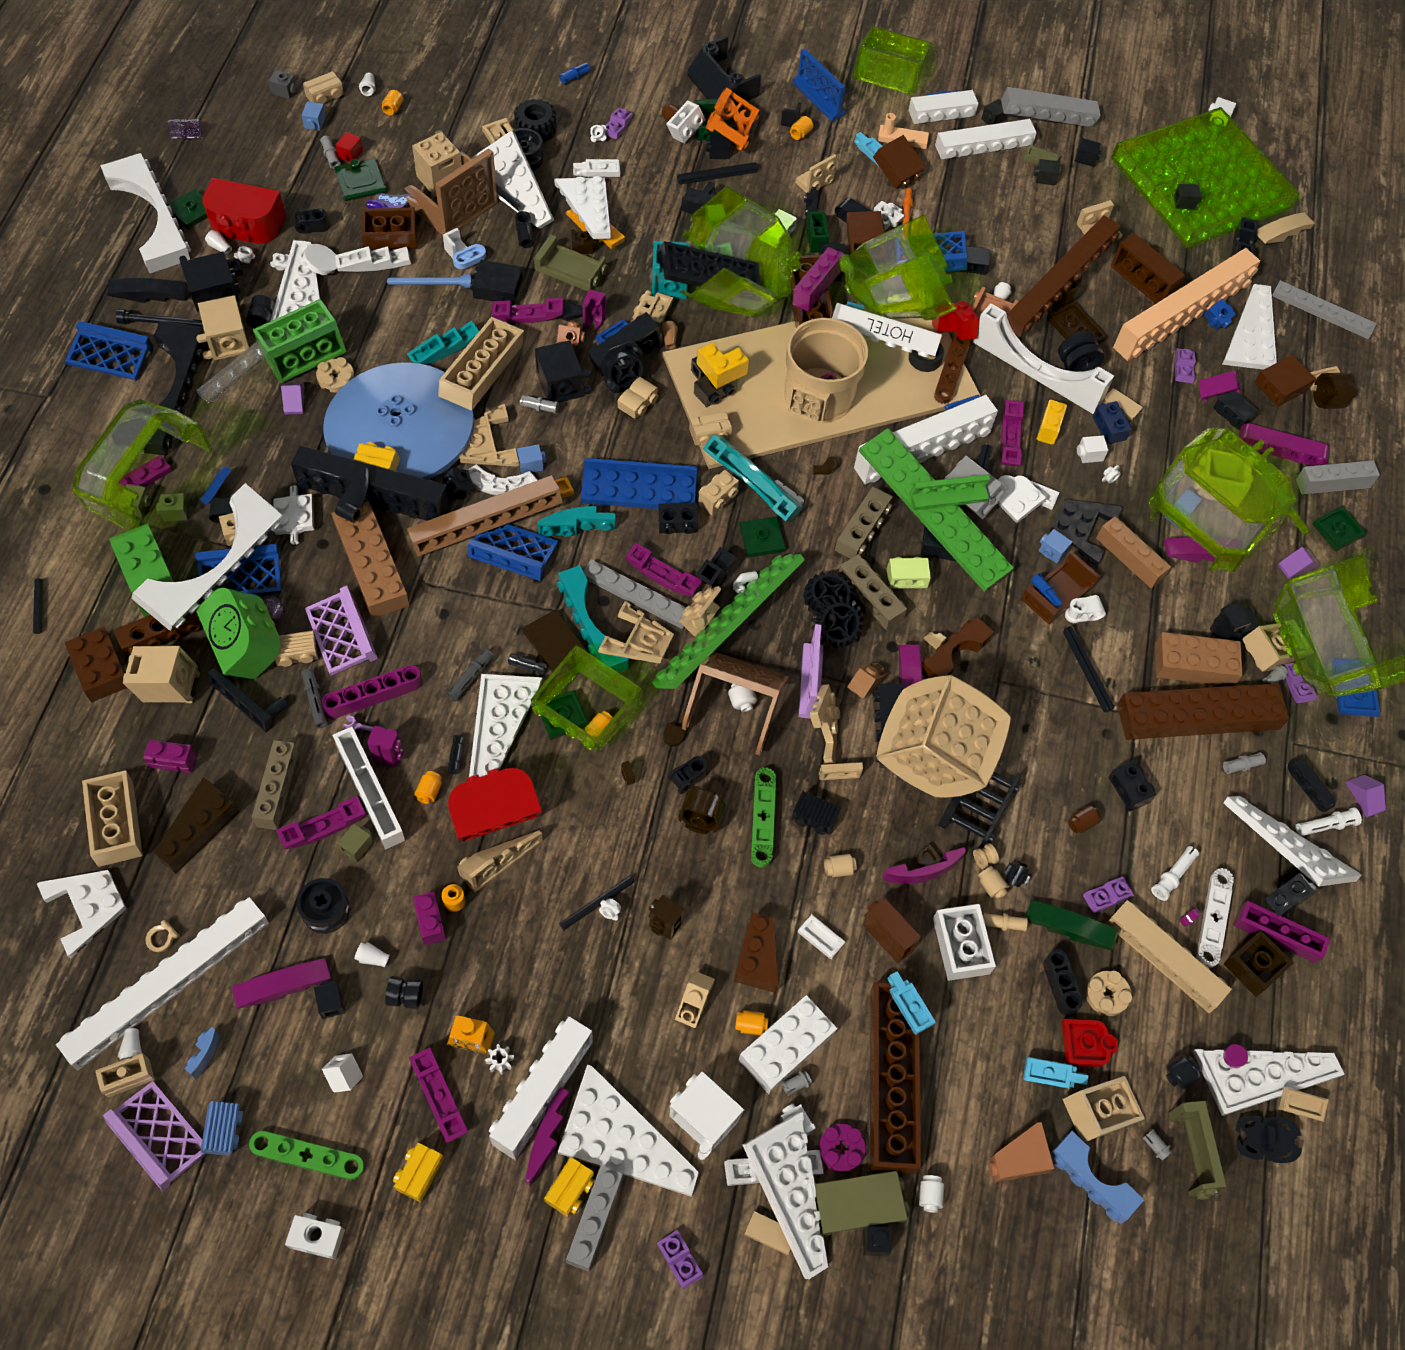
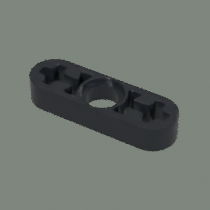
(1305, 778)

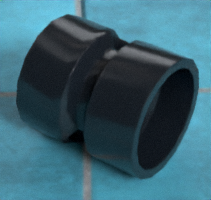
(260, 311)
(404, 992)

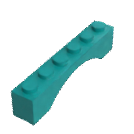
(772, 493)
(575, 588)

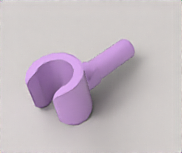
(355, 725)

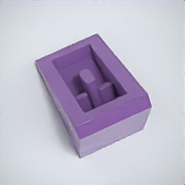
(293, 397)
(1299, 563)
(1368, 794)

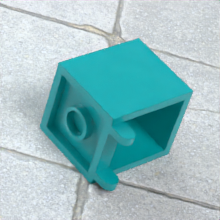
(660, 284)

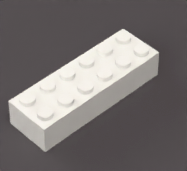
(537, 1092)

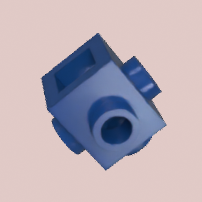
(1219, 315)

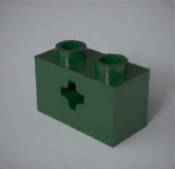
(816, 230)

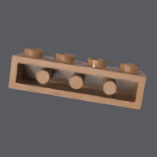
(1133, 552)

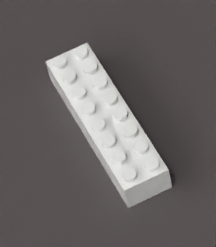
(939, 433)

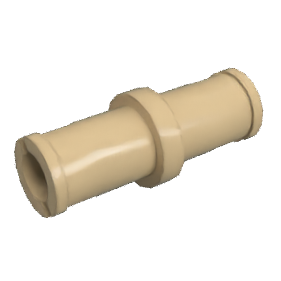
(1005, 922)

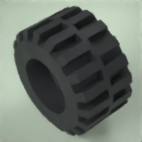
(537, 116)

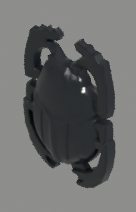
(1269, 1139)

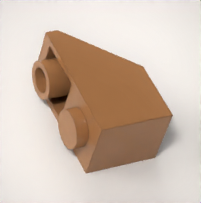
(867, 679)

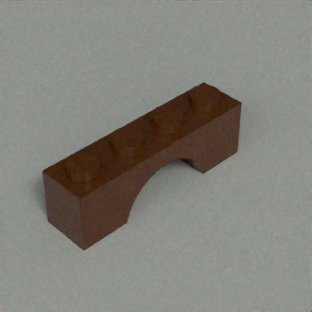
(972, 637)

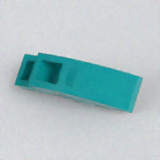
(569, 520)

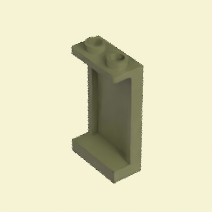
(569, 265)
(1202, 1147)
(860, 1202)

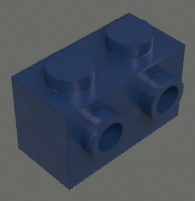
(1112, 422)

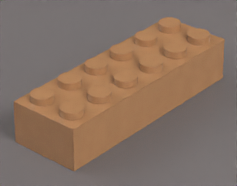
(371, 563)

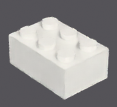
(963, 942)

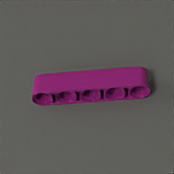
(1286, 445)
(366, 699)

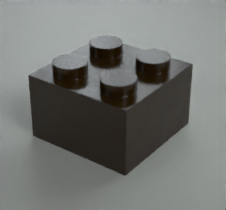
(1258, 963)

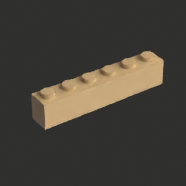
(1169, 956)

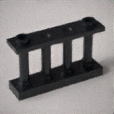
(951, 816)

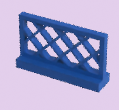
(814, 90)
(954, 261)
(115, 338)
(261, 554)
(507, 558)

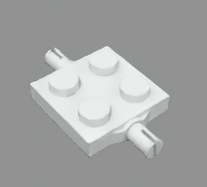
(296, 514)

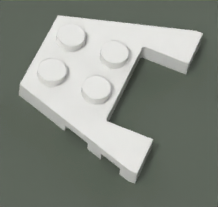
(94, 900)

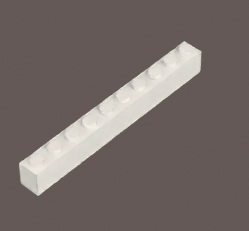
(161, 984)

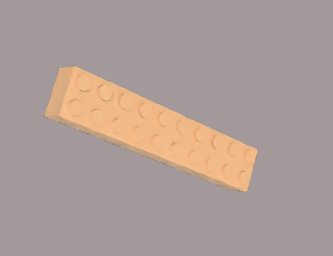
(1186, 304)

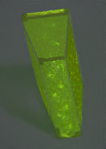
(888, 68)
(601, 674)

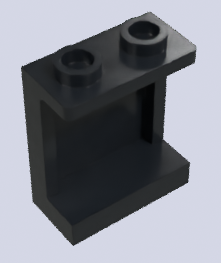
(1292, 894)

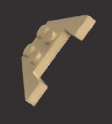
(481, 446)
(646, 642)
(826, 717)

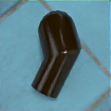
(827, 468)

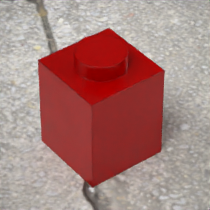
(349, 147)

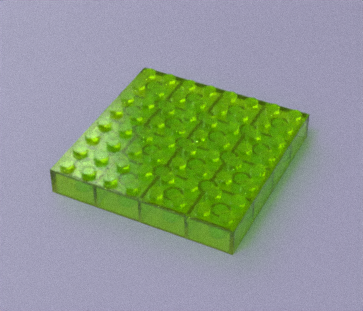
(1216, 156)

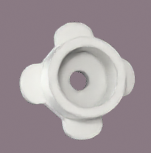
(595, 129)
(244, 254)
(279, 261)
(1111, 474)
(610, 909)

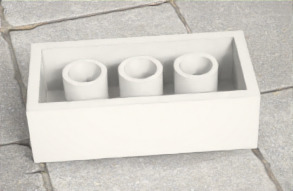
(787, 1044)

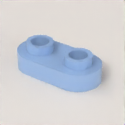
(469, 256)

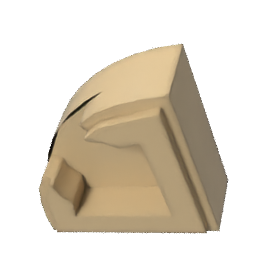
(935, 639)

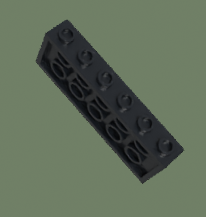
(697, 266)

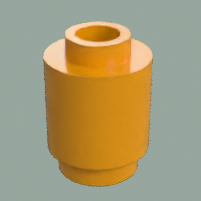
(392, 102)
(801, 128)
(598, 724)
(428, 787)
(453, 898)
(751, 1022)

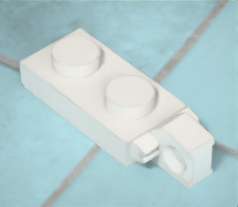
(598, 168)

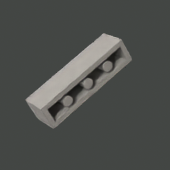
(1337, 477)
(594, 1218)

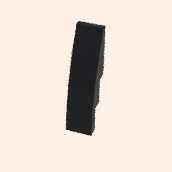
(146, 288)

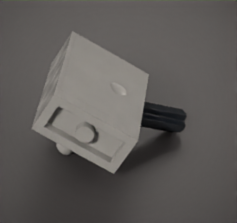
(995, 489)

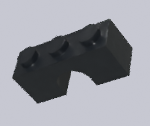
(1245, 235)

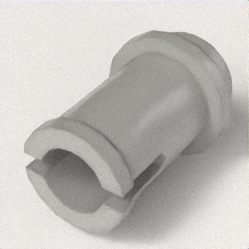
(1278, 673)
(796, 1083)
(1157, 1145)

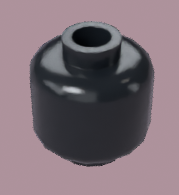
(1183, 1071)

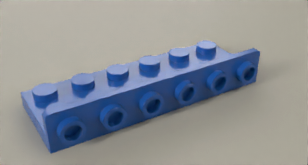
(637, 483)

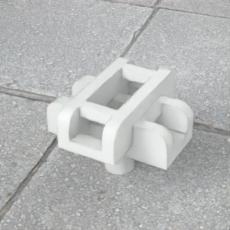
(887, 211)

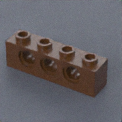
(148, 629)

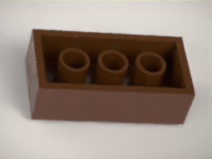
(1146, 269)

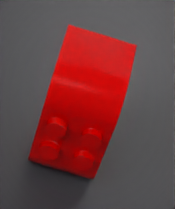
(244, 211)
(492, 803)

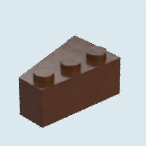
(758, 956)

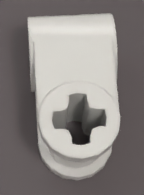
(1085, 609)

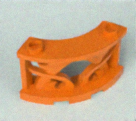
(717, 123)

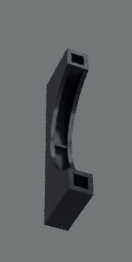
(186, 351)

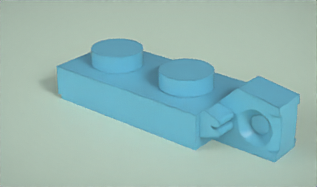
(867, 145)
(910, 1004)
(1052, 1073)

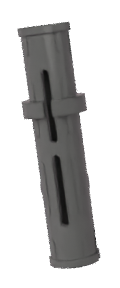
(475, 668)
(309, 679)

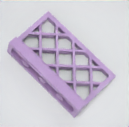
(357, 628)
(810, 673)
(140, 1150)

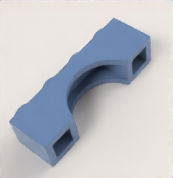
(1117, 1200)

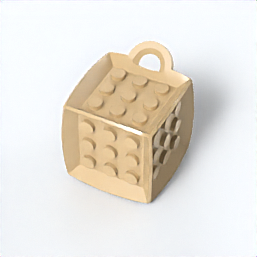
(944, 737)

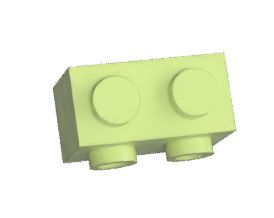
(908, 572)

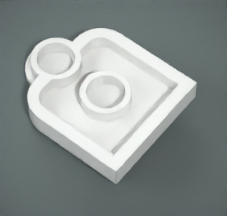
(1020, 498)

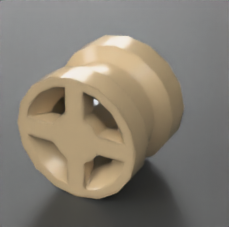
(986, 856)

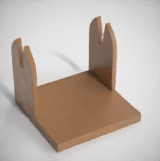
(460, 195)
(741, 674)

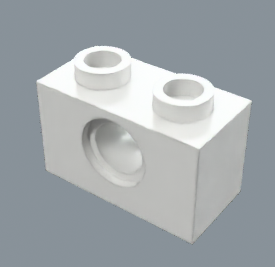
(326, 1246)

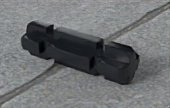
(527, 663)
(456, 754)

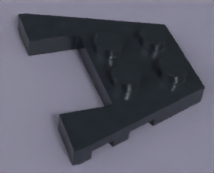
(1076, 521)

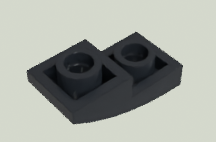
(811, 200)

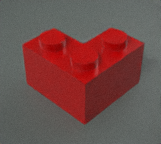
(961, 321)

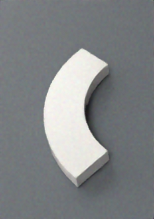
(494, 485)

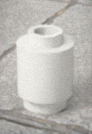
(931, 1193)

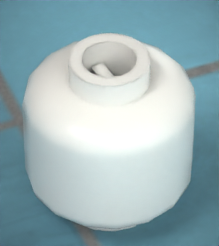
(742, 698)

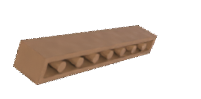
(484, 515)

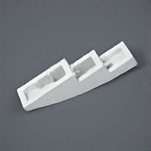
(368, 260)
(741, 1171)

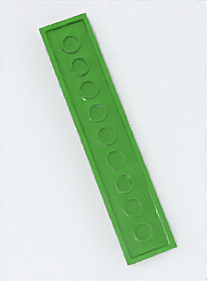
(948, 523)
(731, 617)

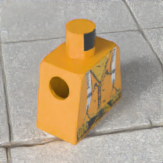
(470, 1034)

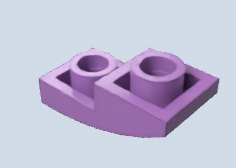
(618, 122)
(1184, 365)
(1299, 689)
(1108, 895)
(680, 1260)

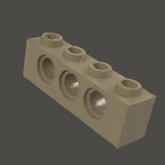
(881, 504)
(873, 601)
(275, 785)

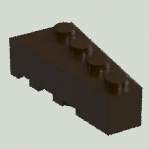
(195, 826)

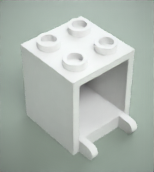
(705, 1113)

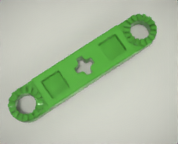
(763, 830)
(289, 1152)

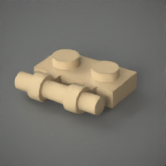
(658, 307)

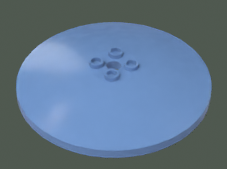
(426, 433)

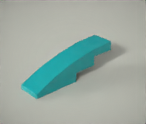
(443, 346)

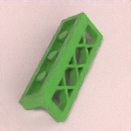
(949, 492)

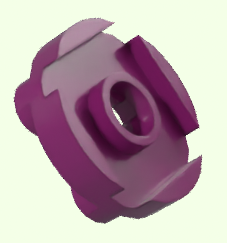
(851, 1138)

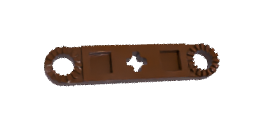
(949, 377)

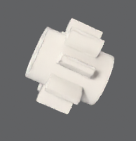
(494, 1056)

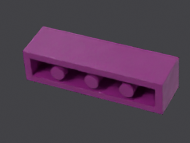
(817, 279)
(1282, 932)

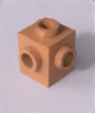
(572, 327)

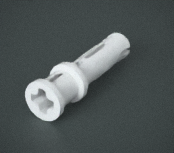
(1336, 820)
(1170, 879)

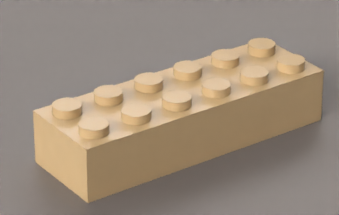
(480, 363)

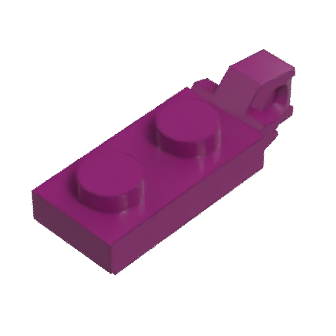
(147, 473)

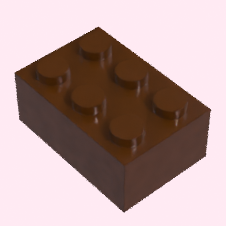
(389, 228)
(96, 664)

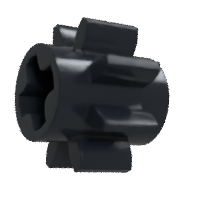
(1018, 873)

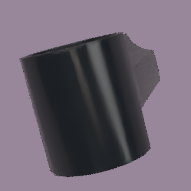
(524, 229)

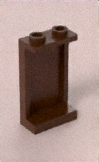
(1070, 581)

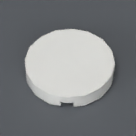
(320, 259)

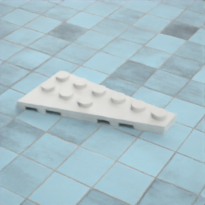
(588, 200)
(499, 716)
(1263, 1076)
(788, 1182)

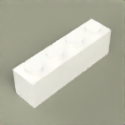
(943, 106)

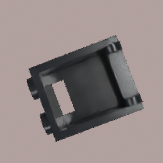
(210, 278)
(560, 372)

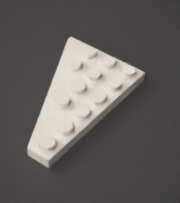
(518, 180)
(1307, 857)

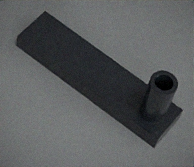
(259, 716)

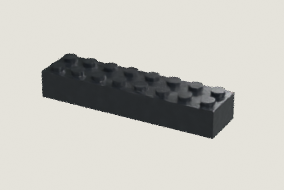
(385, 489)

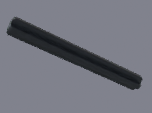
(717, 173)
(1088, 669)

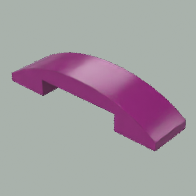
(527, 313)
(1011, 433)
(661, 572)
(322, 826)
(901, 875)
(438, 1095)

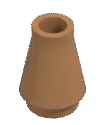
(669, 334)

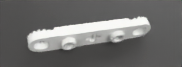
(1213, 932)

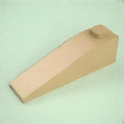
(489, 863)

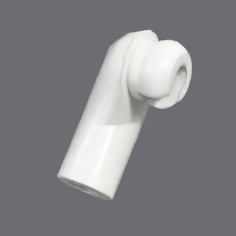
(739, 583)

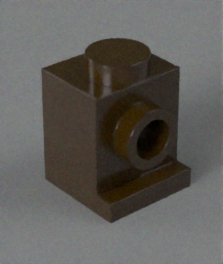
(582, 242)

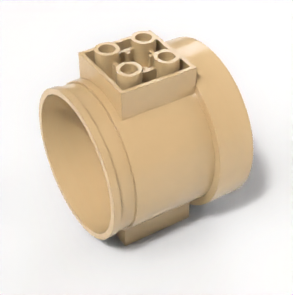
(829, 346)

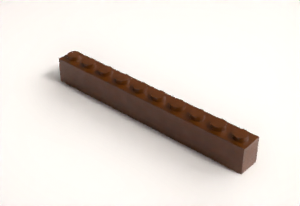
(1062, 275)

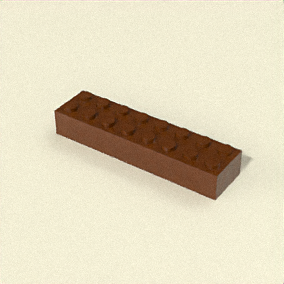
(1202, 711)
(893, 1087)

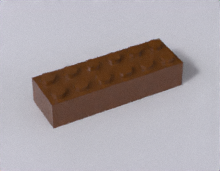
(822, 307)

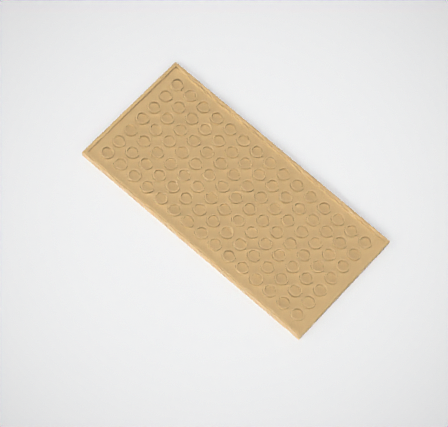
(758, 409)

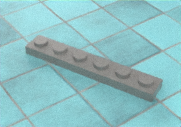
(1324, 309)
(634, 593)

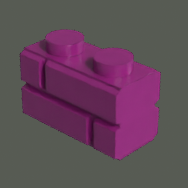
(385, 746)
(170, 756)
(429, 918)

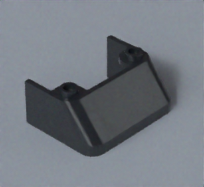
(712, 79)

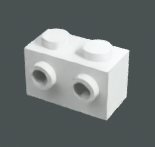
(685, 121)

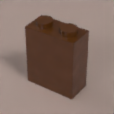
(899, 162)
(1285, 380)
(891, 930)

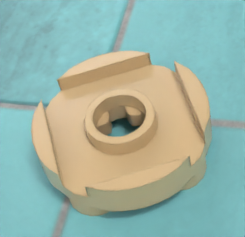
(333, 366)
(1105, 1004)

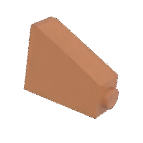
(1022, 1157)

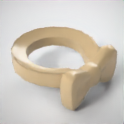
(164, 926)

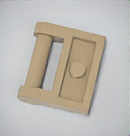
(494, 130)

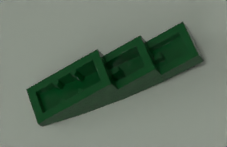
(1072, 924)

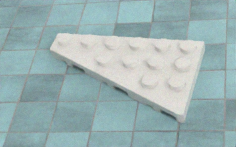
(614, 1134)

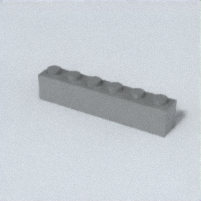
(1050, 107)

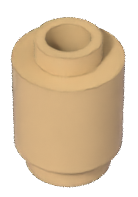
(840, 865)
(993, 883)

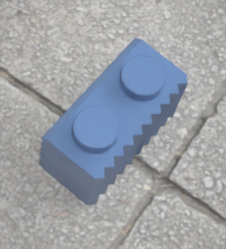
(220, 1128)

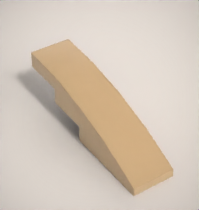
(1282, 228)

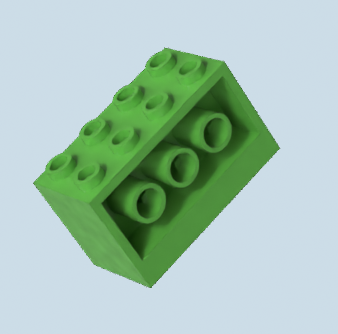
(300, 340)

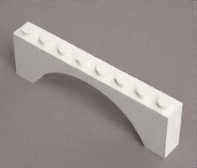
(167, 242)
(998, 338)
(174, 600)

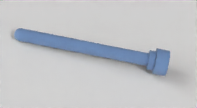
(462, 280)

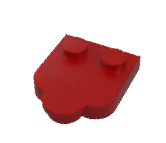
(1087, 1043)

